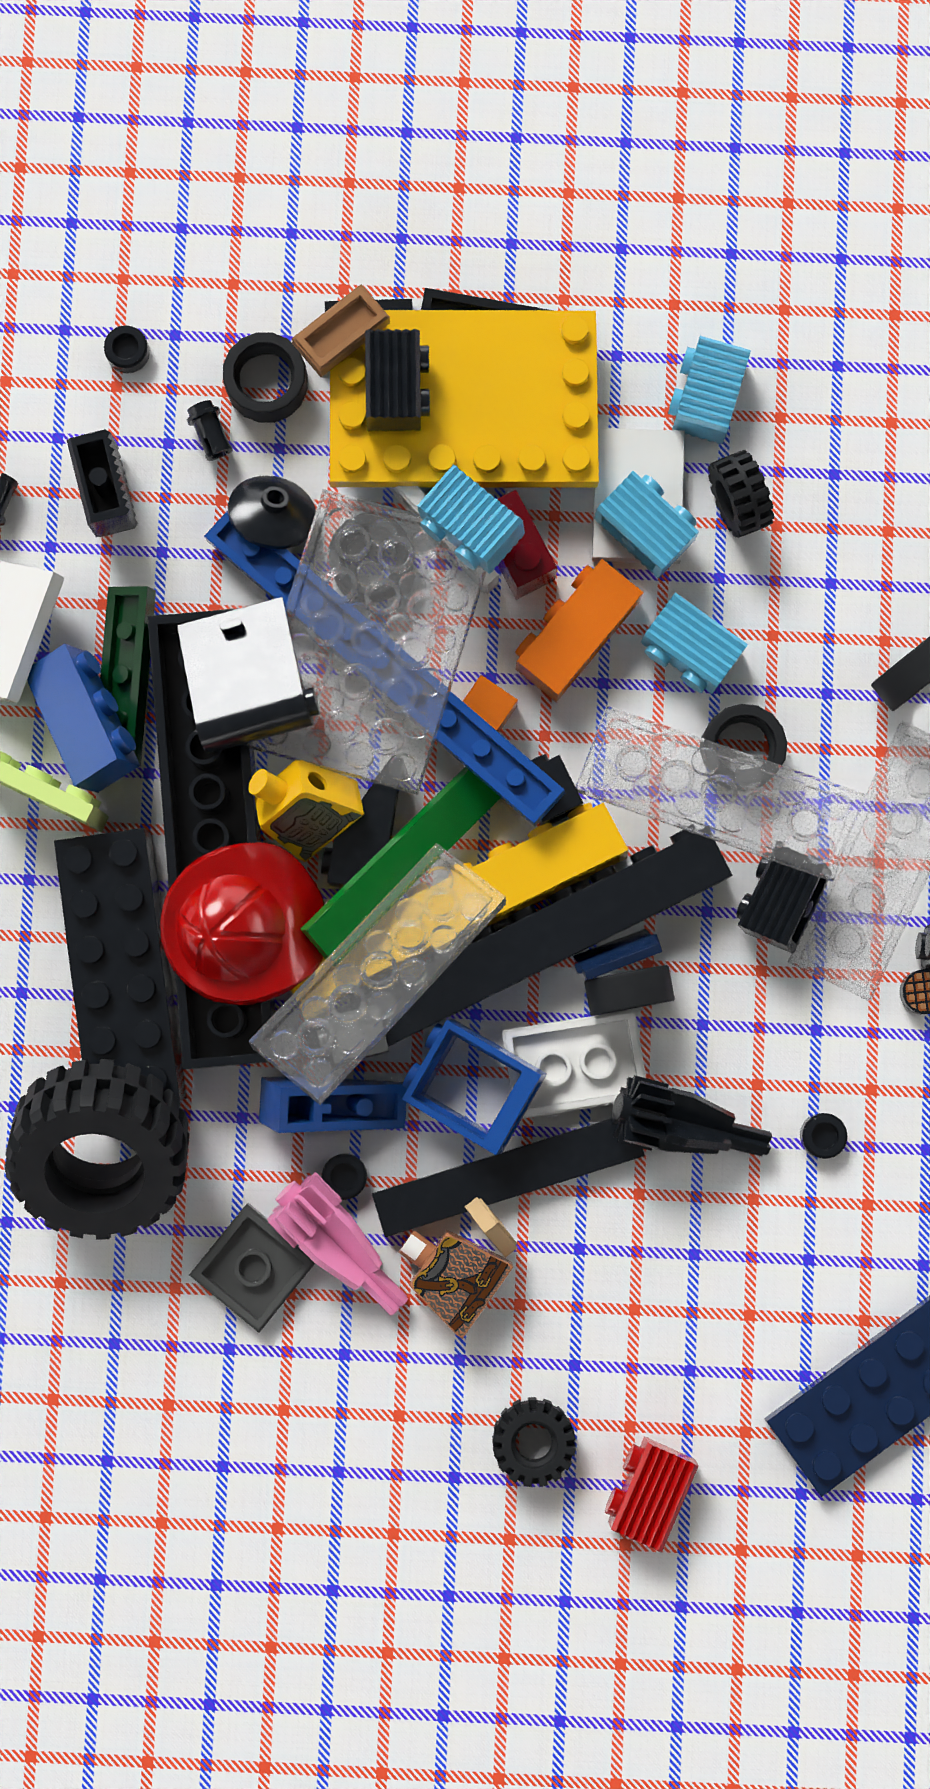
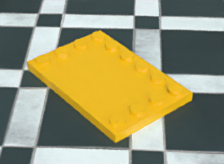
(505, 404)

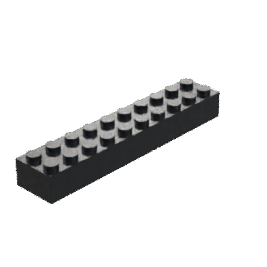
(203, 810)

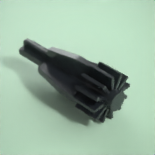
(680, 1121)

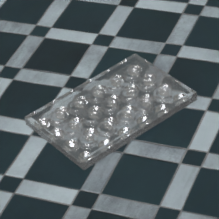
(378, 638)

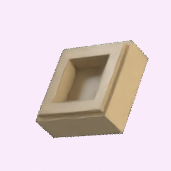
(491, 1226)

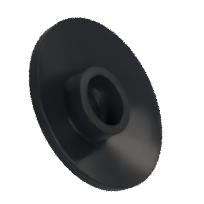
(271, 512)

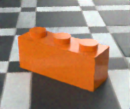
(577, 629)

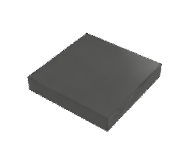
(252, 1268)

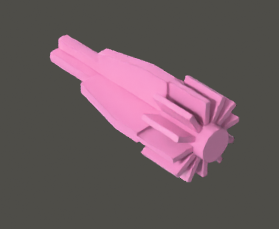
(332, 1239)

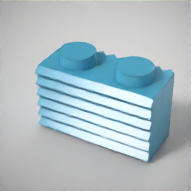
(710, 389)
(470, 520)
(647, 523)
(692, 644)

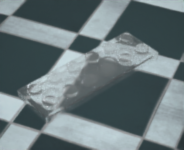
(720, 793)
(878, 875)
(377, 973)

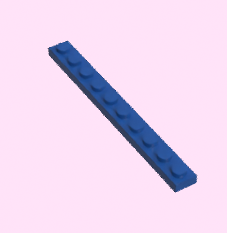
(460, 730)

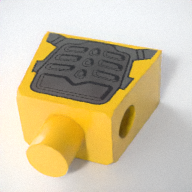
(305, 806)

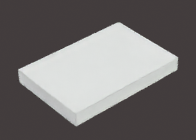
(646, 453)
(25, 610)
(582, 1057)

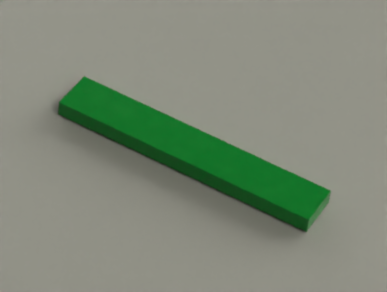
(439, 822)

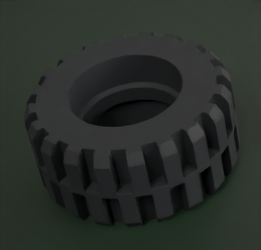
(86, 1194)

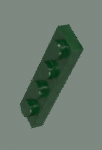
(128, 655)

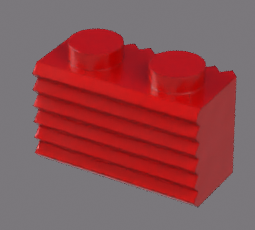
(651, 1493)

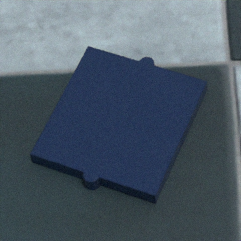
(617, 954)

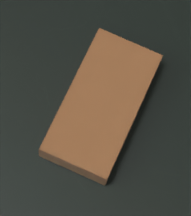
(340, 330)

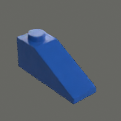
(351, 1106)

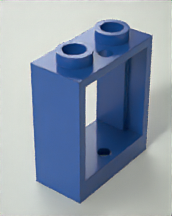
(421, 1076)

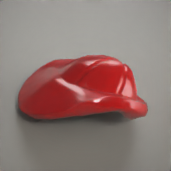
(238, 922)

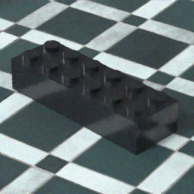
(118, 954)

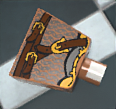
(455, 1277)

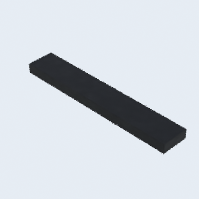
(501, 1176)

